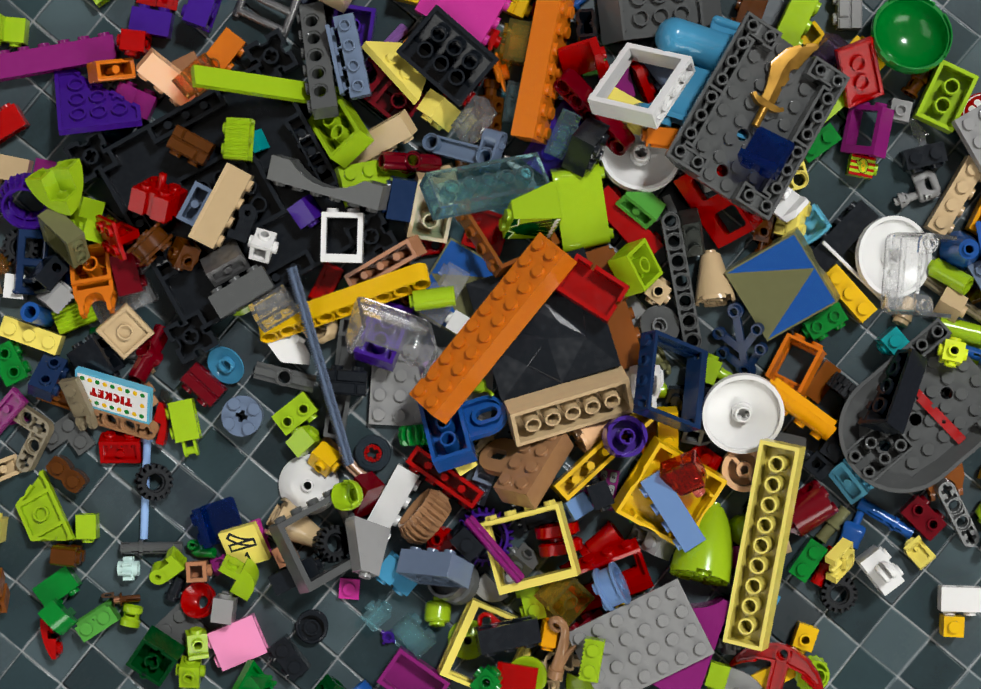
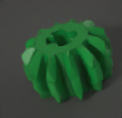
(412, 435)

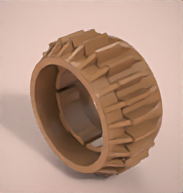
(424, 516)

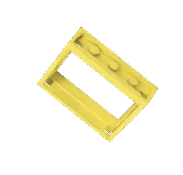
(499, 575)
(458, 637)

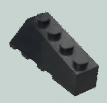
(896, 393)

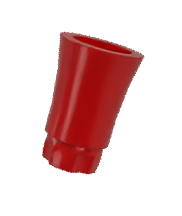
(605, 537)

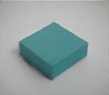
(260, 141)

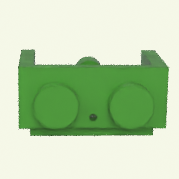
(97, 620)

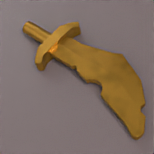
(777, 77)

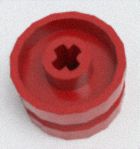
(556, 545)

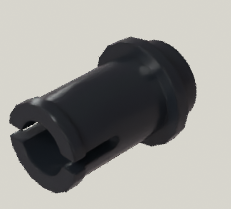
(175, 589)

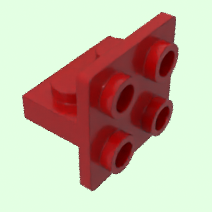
(115, 236)

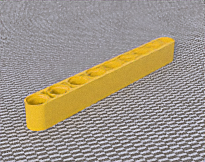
(341, 302)

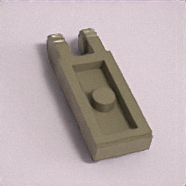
(79, 403)

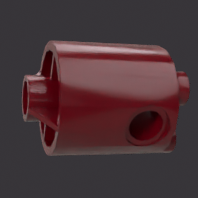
(811, 508)

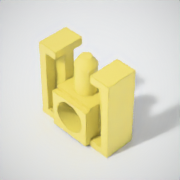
(841, 560)

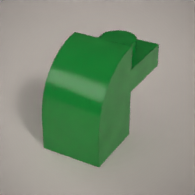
(58, 616)

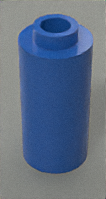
(37, 315)

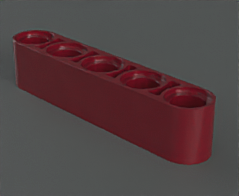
(575, 93)

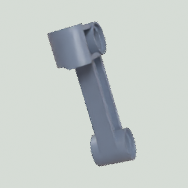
(491, 144)

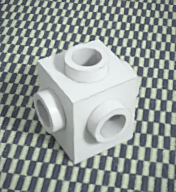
(262, 245)

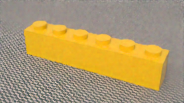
(587, 466)

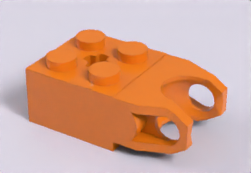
(94, 281)

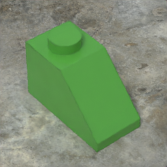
(642, 207)

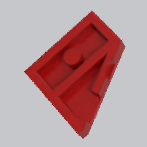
(640, 79)

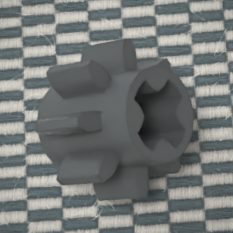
(727, 648)

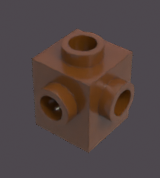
(183, 254)

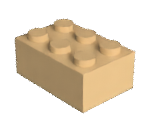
(422, 222)

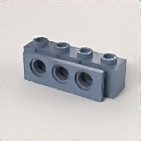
(352, 54)

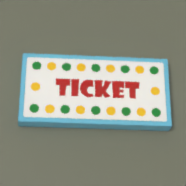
(117, 395)

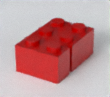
(593, 290)

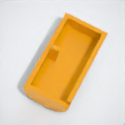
(805, 411)

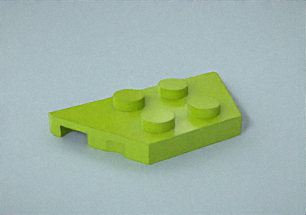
(43, 513)

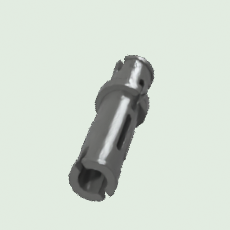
(148, 547)

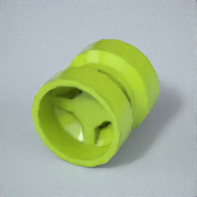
(131, 615)

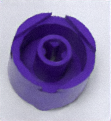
(630, 446)

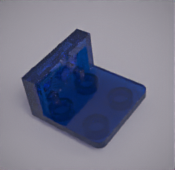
(766, 153)
(213, 518)

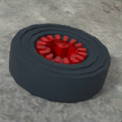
(378, 443)

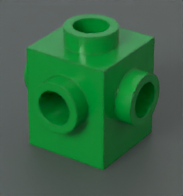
(491, 673)

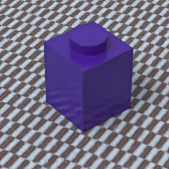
(305, 212)

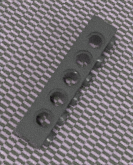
(326, 105)

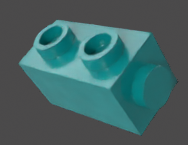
(891, 341)

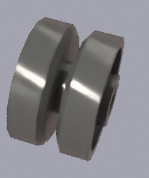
(455, 595)

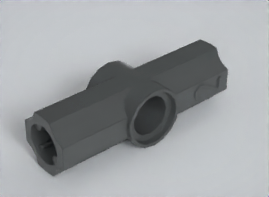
(272, 373)

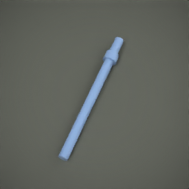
(144, 518)

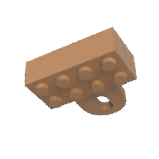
(526, 469)

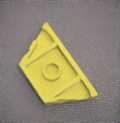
(396, 68)

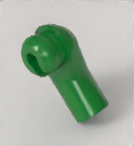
(199, 551)

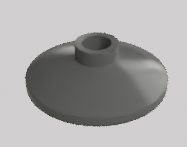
(663, 317)

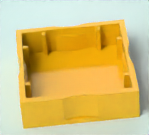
(635, 507)

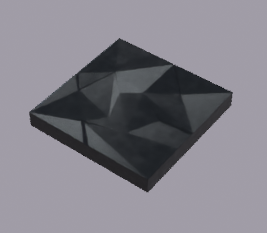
(554, 346)

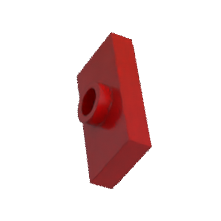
(326, 281)

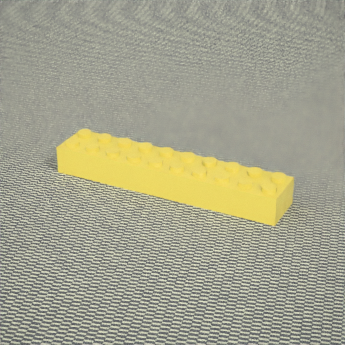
(764, 544)

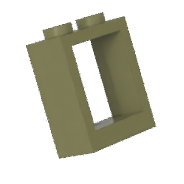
(64, 237)

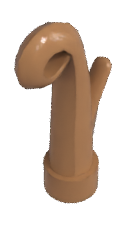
(562, 654)

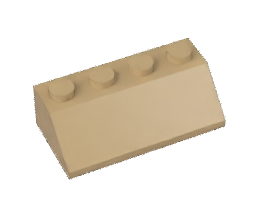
(221, 206)

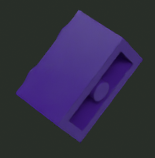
(155, 22)

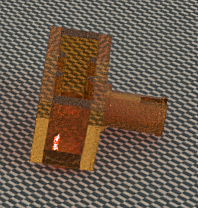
(184, 81)

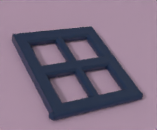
(21, 261)

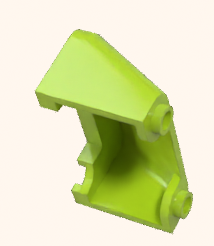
(582, 209)

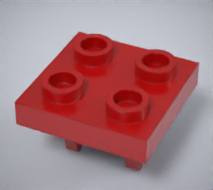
(489, 225)

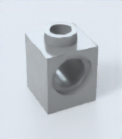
(902, 110)

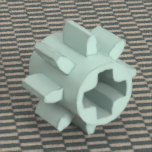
(128, 568)

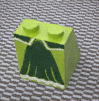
(532, 214)

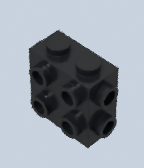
(96, 355)

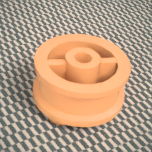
(738, 470)

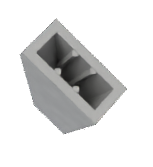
(366, 546)

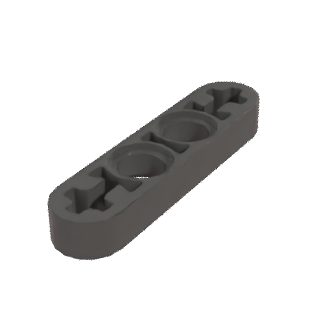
(959, 511)

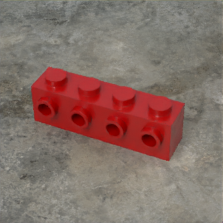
(449, 480)

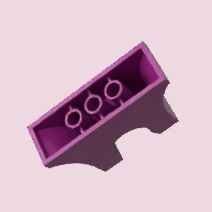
(711, 617)

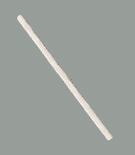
(847, 265)

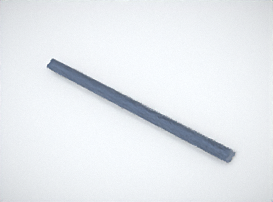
(321, 367)

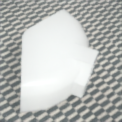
(291, 350)

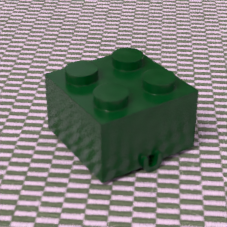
(155, 656)

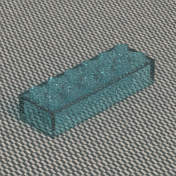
(481, 185)

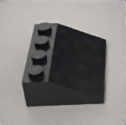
(447, 55)

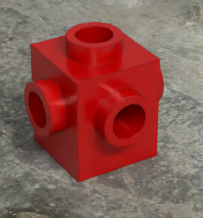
(440, 540)

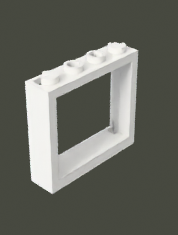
(654, 115)

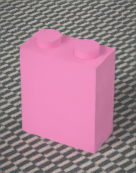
(237, 642)

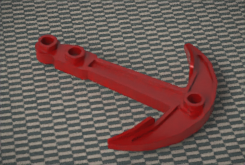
(780, 665)

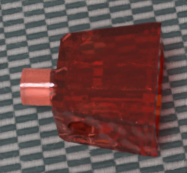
(684, 474)

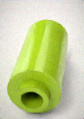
(950, 276)
(432, 298)

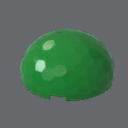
(911, 35)

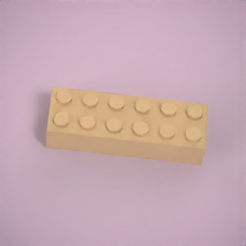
(569, 406)

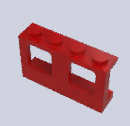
(710, 207)
(636, 577)

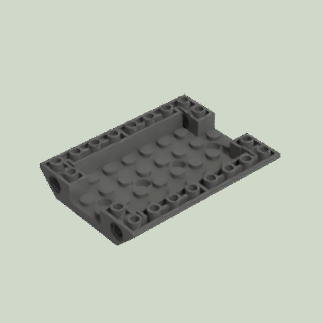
(725, 107)

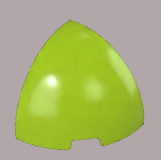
(58, 186)

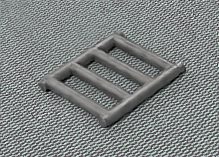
(290, 12)

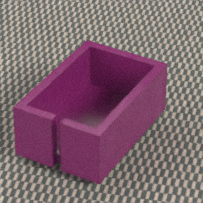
(408, 672)

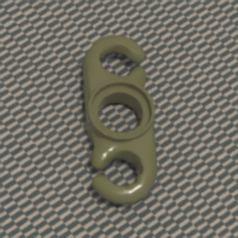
(662, 361)

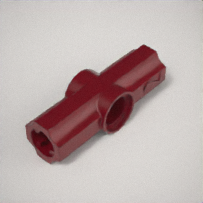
(399, 162)
(149, 355)

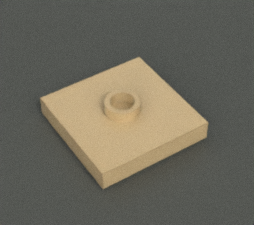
(125, 331)

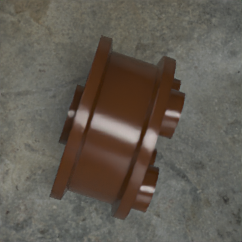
(149, 243)

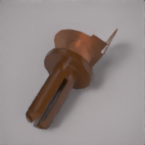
(122, 599)

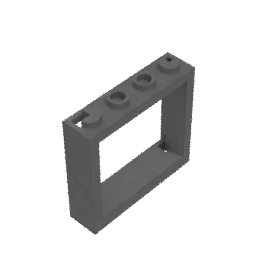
(289, 553)

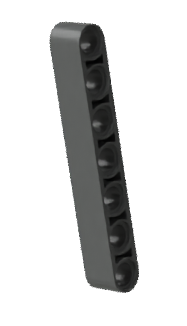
(677, 270)

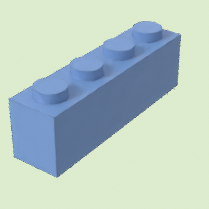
(673, 511)

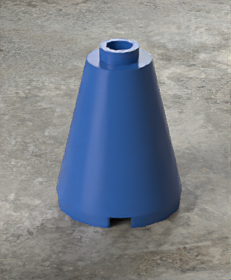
(960, 252)

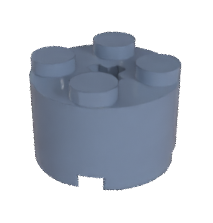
(233, 422)

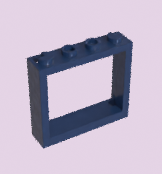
(693, 386)

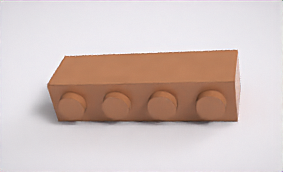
(388, 261)

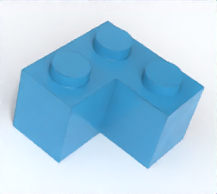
(388, 575)

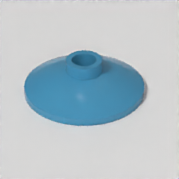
(225, 365)

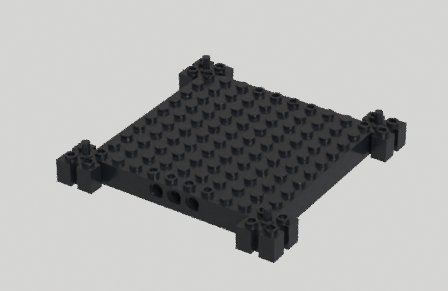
(288, 134)

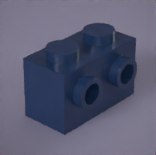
(400, 198)
(47, 375)

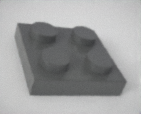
(176, 623)

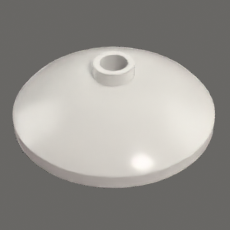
(294, 476)

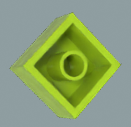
(635, 266)

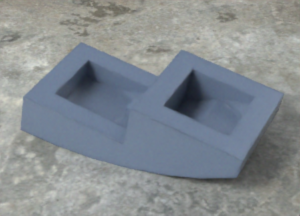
(483, 481)

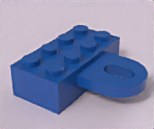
(452, 442)

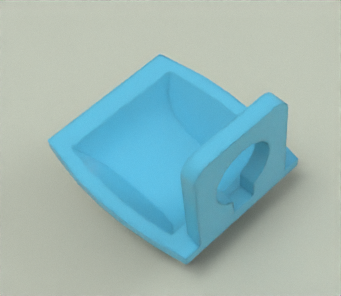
(816, 224)

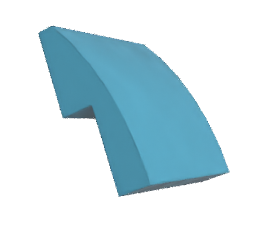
(849, 482)

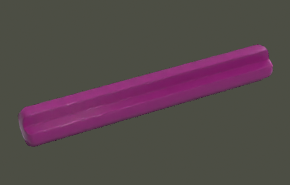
(494, 549)

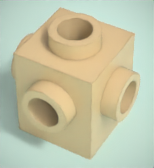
(654, 299)

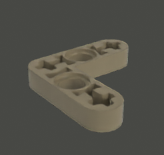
(35, 434)

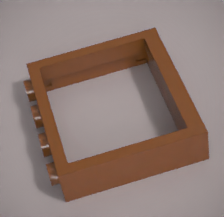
(484, 248)

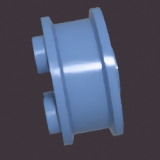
(610, 586)

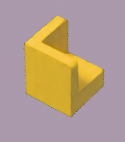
(814, 34)

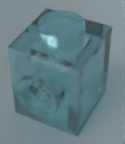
(376, 614)

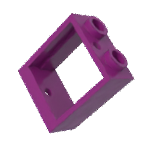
(881, 131)

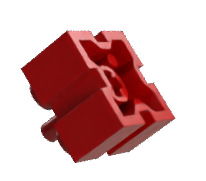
(157, 198)

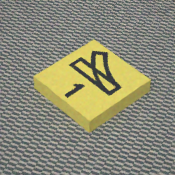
(245, 542)

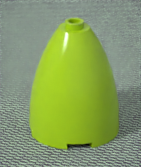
(711, 559)

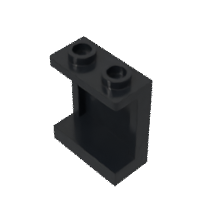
(540, 519)

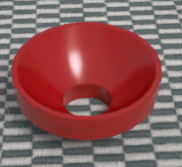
(191, 597)

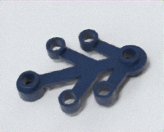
(740, 344)

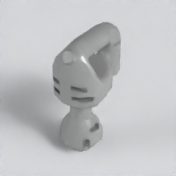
(921, 192)

